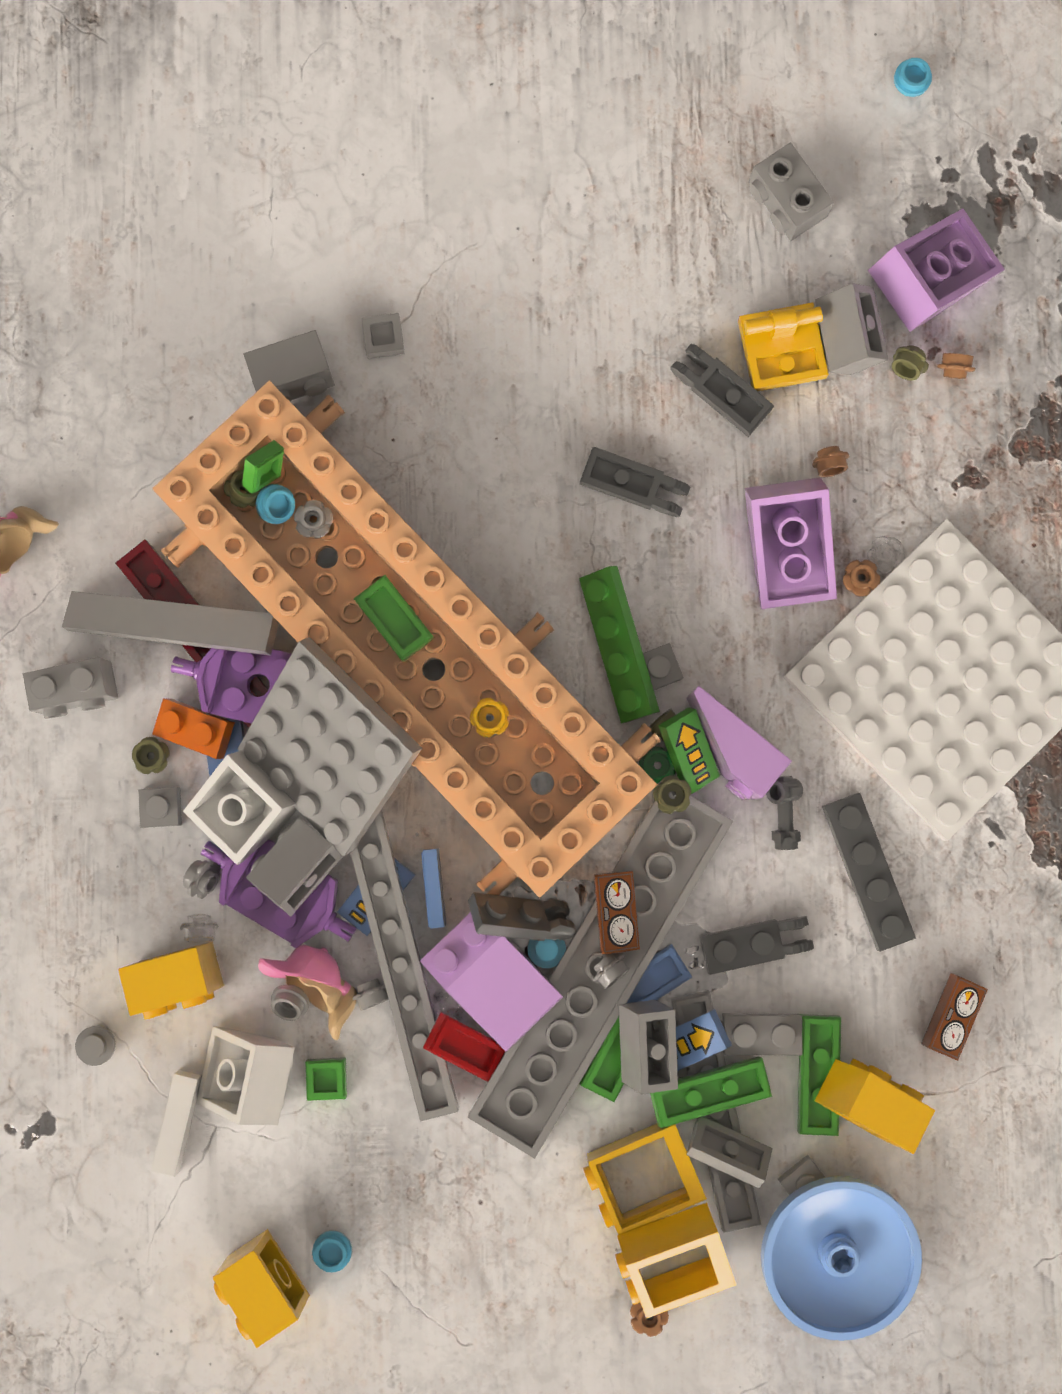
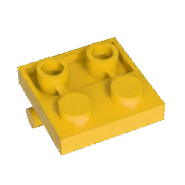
(783, 346)

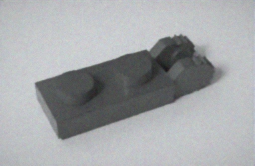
(724, 391)
(631, 481)
(520, 917)
(751, 944)

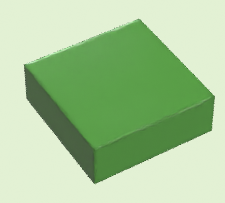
(262, 467)
(326, 1079)

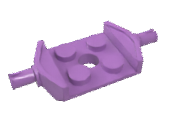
(225, 680)
(308, 920)

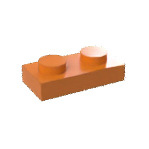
(193, 728)

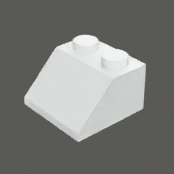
(239, 807)
(245, 1077)

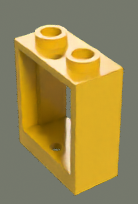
(654, 1210)
(666, 1239)

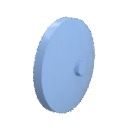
(841, 1258)

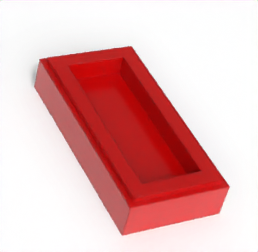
(464, 1047)

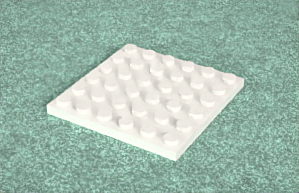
(940, 680)

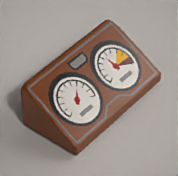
(616, 912)
(954, 1016)

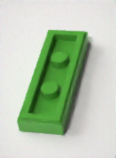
(819, 1050)
(712, 1092)

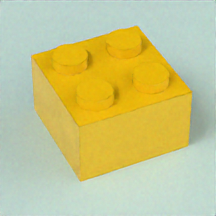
(172, 978)
(876, 1103)
(260, 1289)

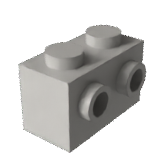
(789, 192)
(851, 329)
(292, 365)
(70, 686)
(294, 866)
(648, 1046)

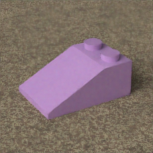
(935, 269)
(792, 542)
(738, 750)
(491, 981)

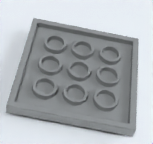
(328, 746)

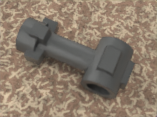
(783, 794)

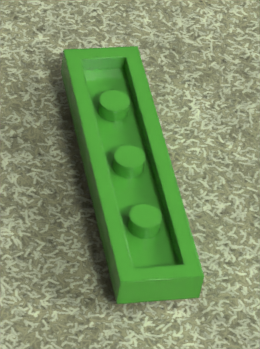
(619, 644)

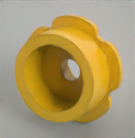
(497, 725)

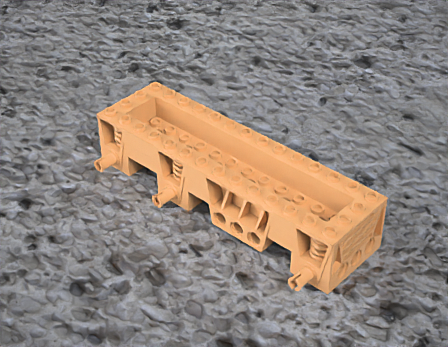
(482, 658)

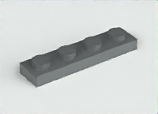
(868, 872)

